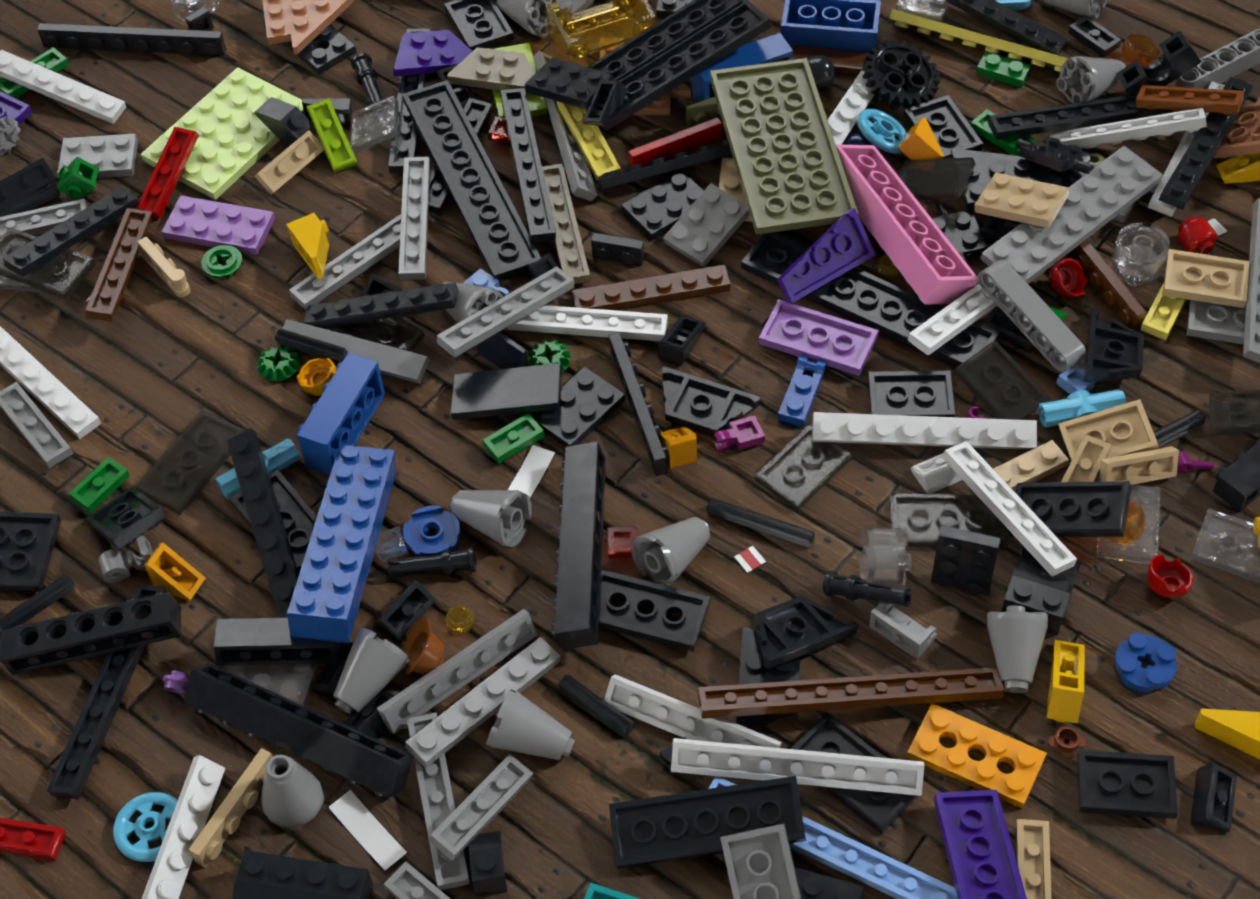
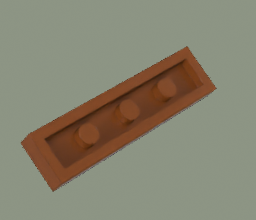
(1189, 98)

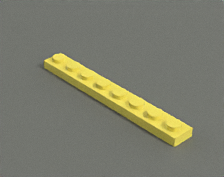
(972, 38)

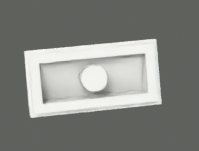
(935, 474)

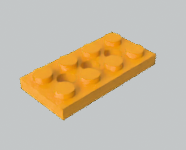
(982, 774)

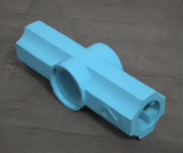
(1078, 405)
(275, 458)

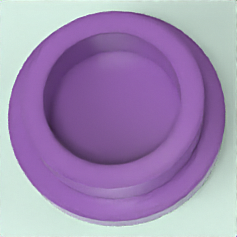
(176, 682)

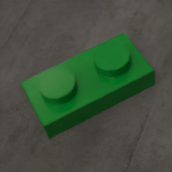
(1003, 69)
(513, 438)
(99, 484)

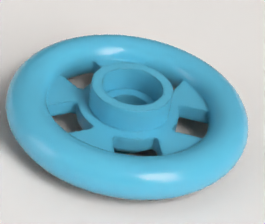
(882, 131)
(123, 827)

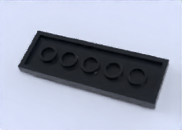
(694, 821)

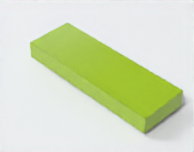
(331, 135)

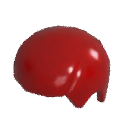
(1067, 278)
(1169, 578)

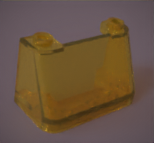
(598, 26)

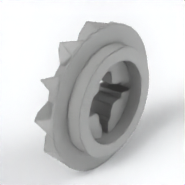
(11, 128)

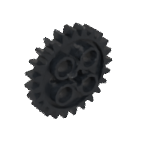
(900, 74)

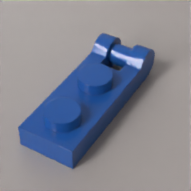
(801, 391)

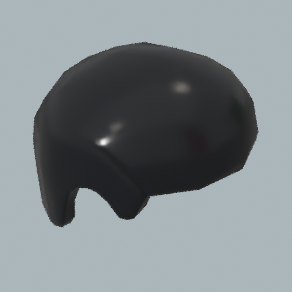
(822, 71)

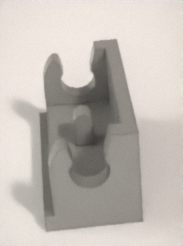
(901, 629)

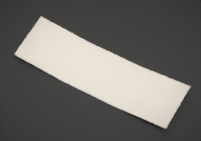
(532, 470)
(367, 830)

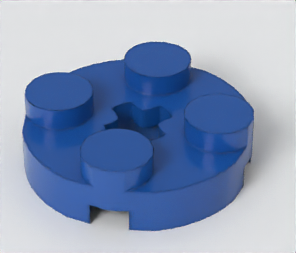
(429, 518)
(1145, 647)

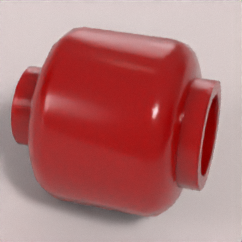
(1197, 235)

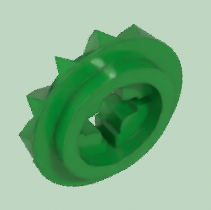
(225, 253)
(558, 351)
(284, 369)

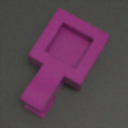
(742, 432)

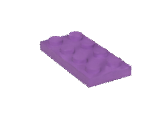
(218, 224)
(818, 337)

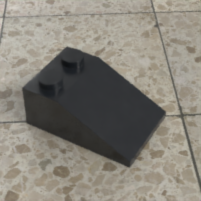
(1039, 591)

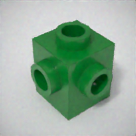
(77, 178)

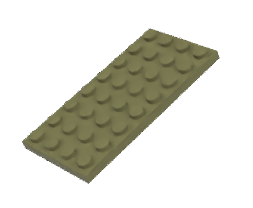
(782, 145)

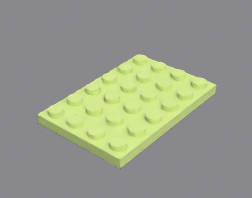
(228, 133)

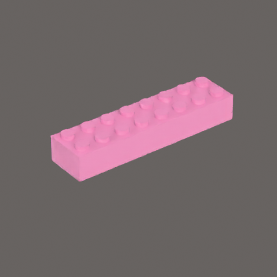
(904, 228)

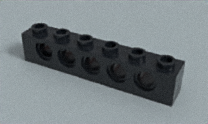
(90, 633)

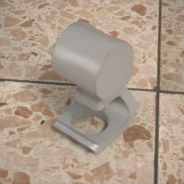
(116, 565)

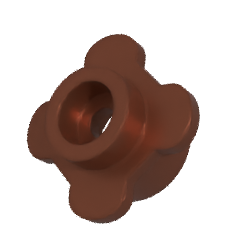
(1070, 734)

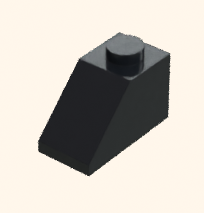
(283, 120)
(487, 864)

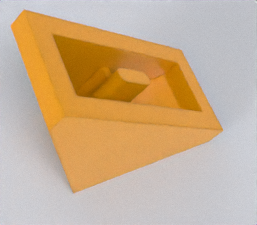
(920, 142)
(680, 445)
(173, 573)

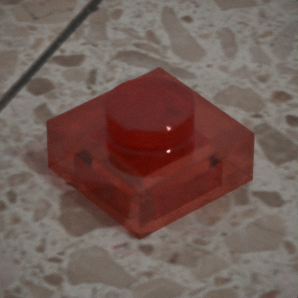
(498, 131)
(621, 541)

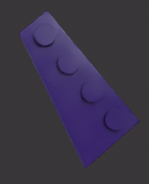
(832, 255)

